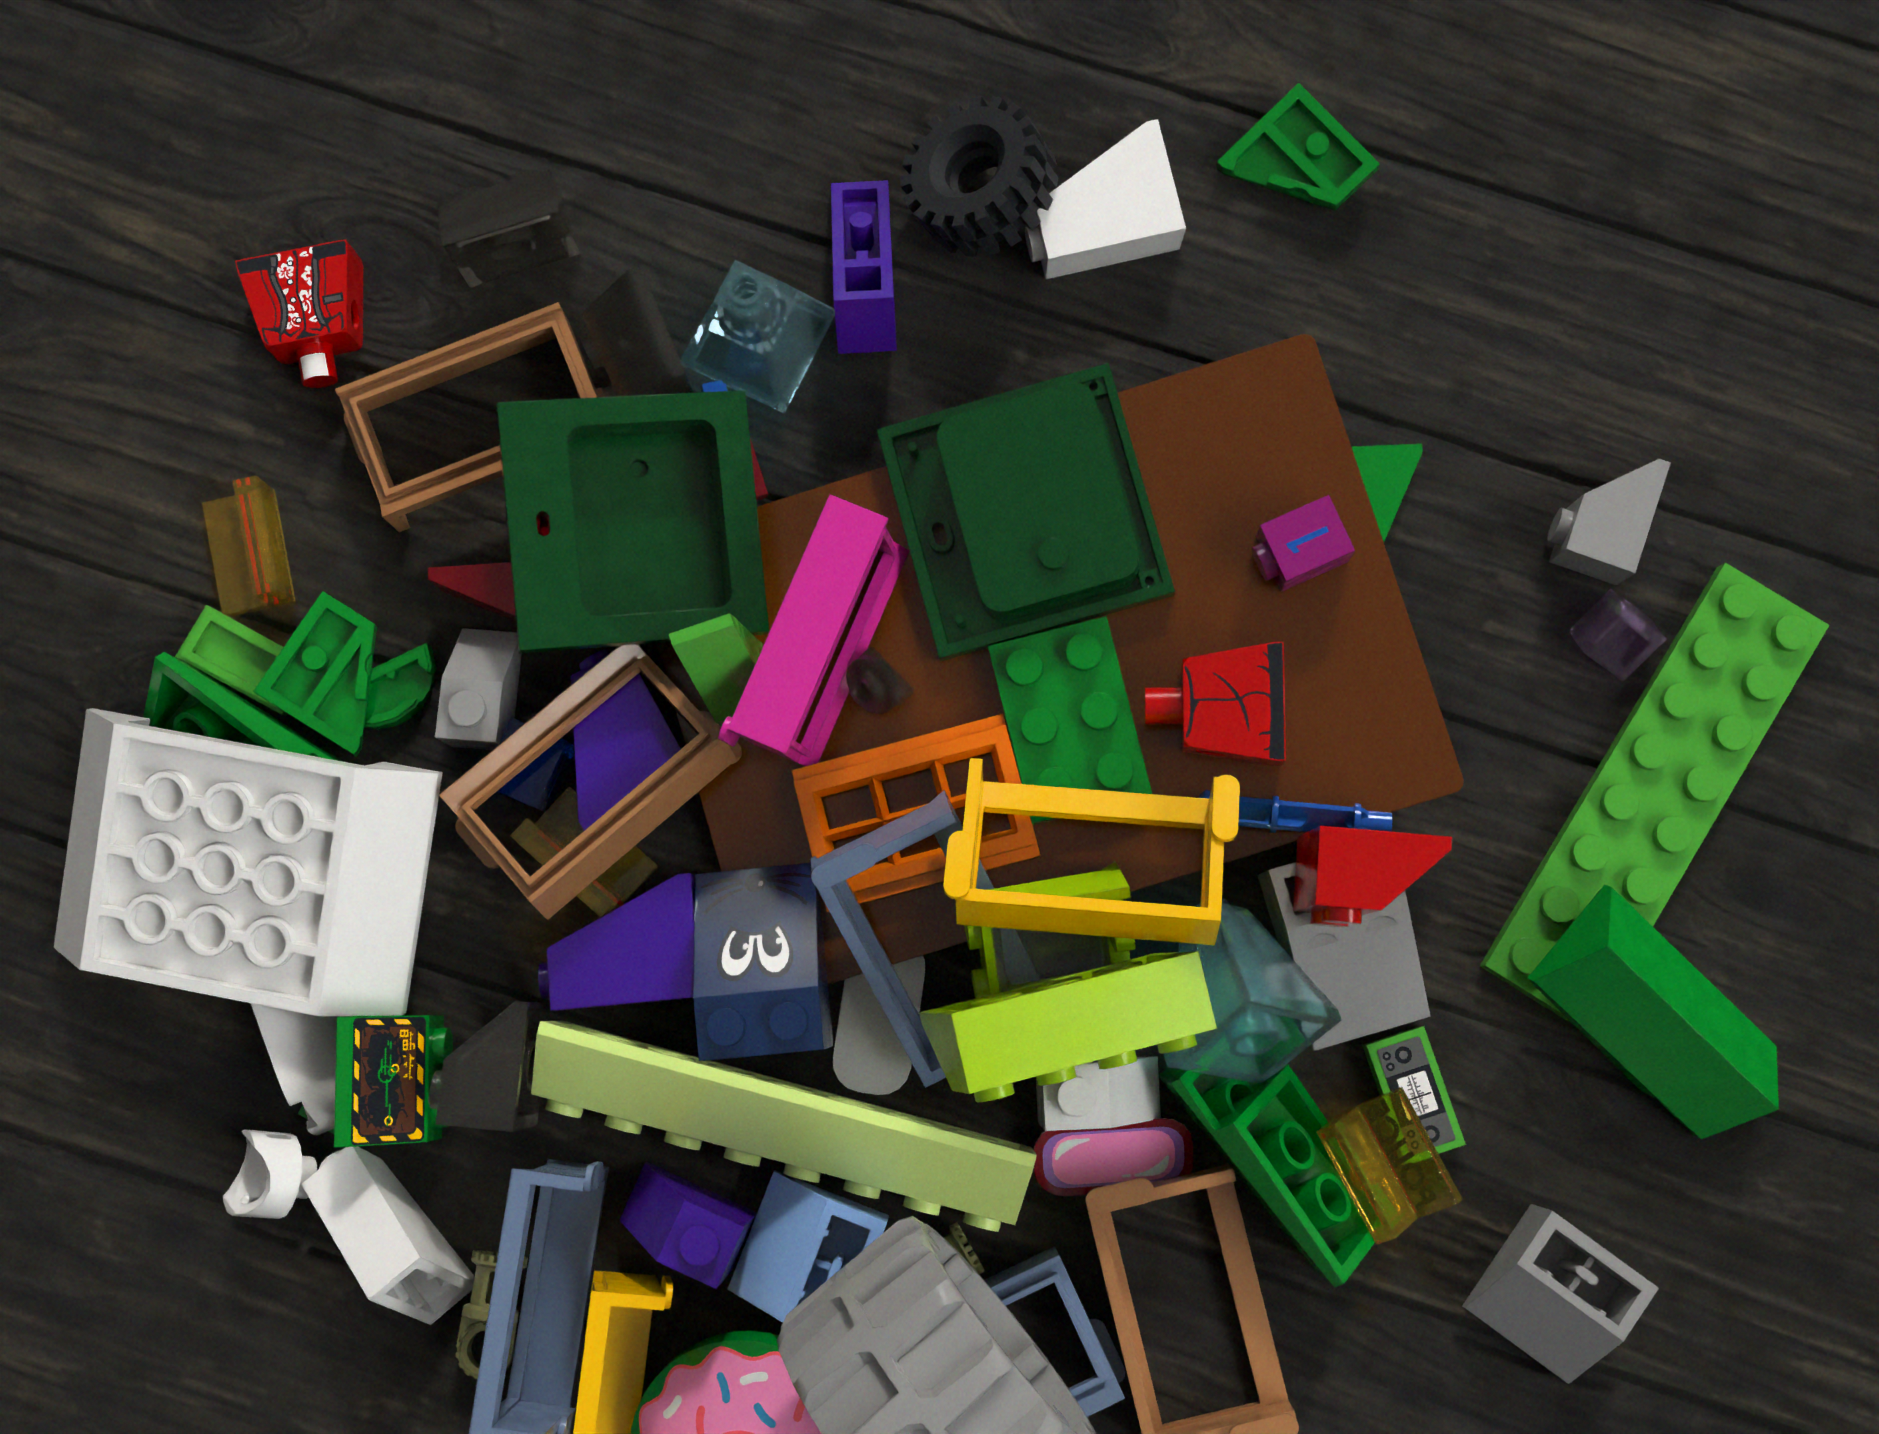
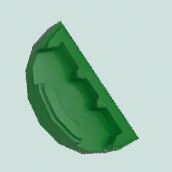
(400, 688)

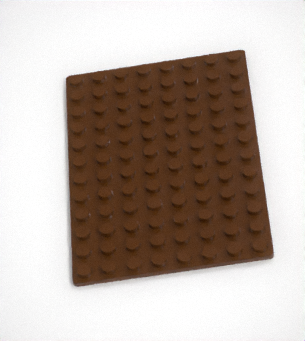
(1216, 461)

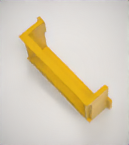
(1088, 915)
(617, 1349)

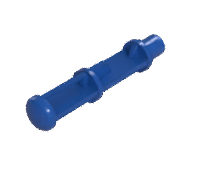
(1303, 816)

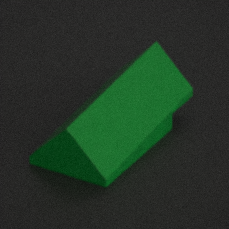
(197, 704)
(1659, 1018)
(1276, 1152)

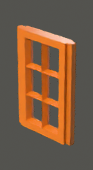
(900, 759)

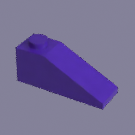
(863, 267)

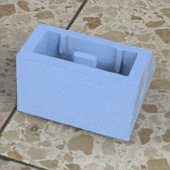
(800, 1243)

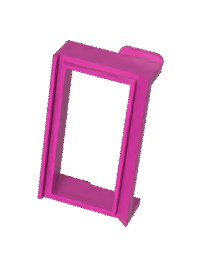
(810, 630)

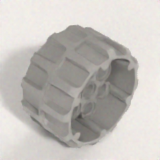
(920, 1348)

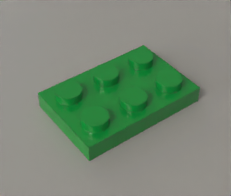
(1069, 710)

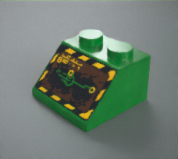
(387, 1078)

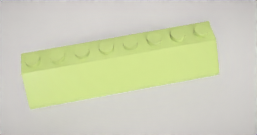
(781, 1122)

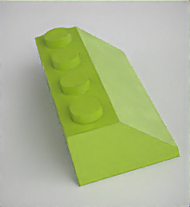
(1070, 1022)

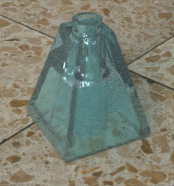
(758, 336)
(1259, 1002)

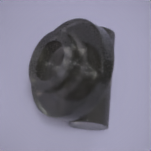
(876, 683)

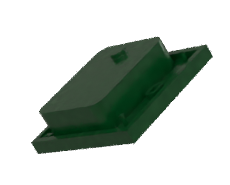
(1034, 509)
(642, 517)

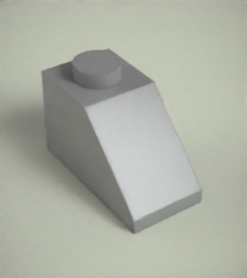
(1609, 525)
(479, 689)

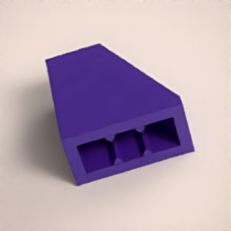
(617, 745)
(627, 955)
(686, 1225)

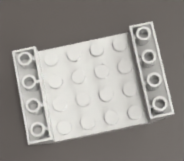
(245, 869)

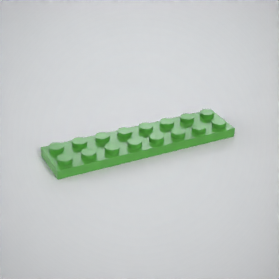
(1665, 768)

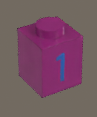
(1302, 544)

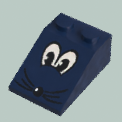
(759, 963)

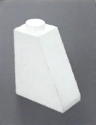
(1111, 209)
(1101, 1097)
(387, 1236)

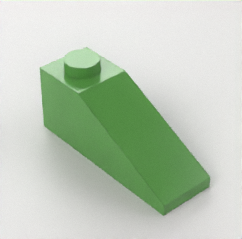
(718, 660)

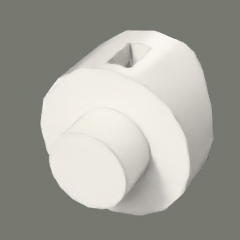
(269, 1176)

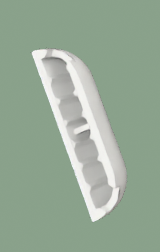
(303, 1060)

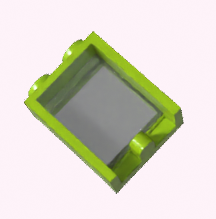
(1027, 957)

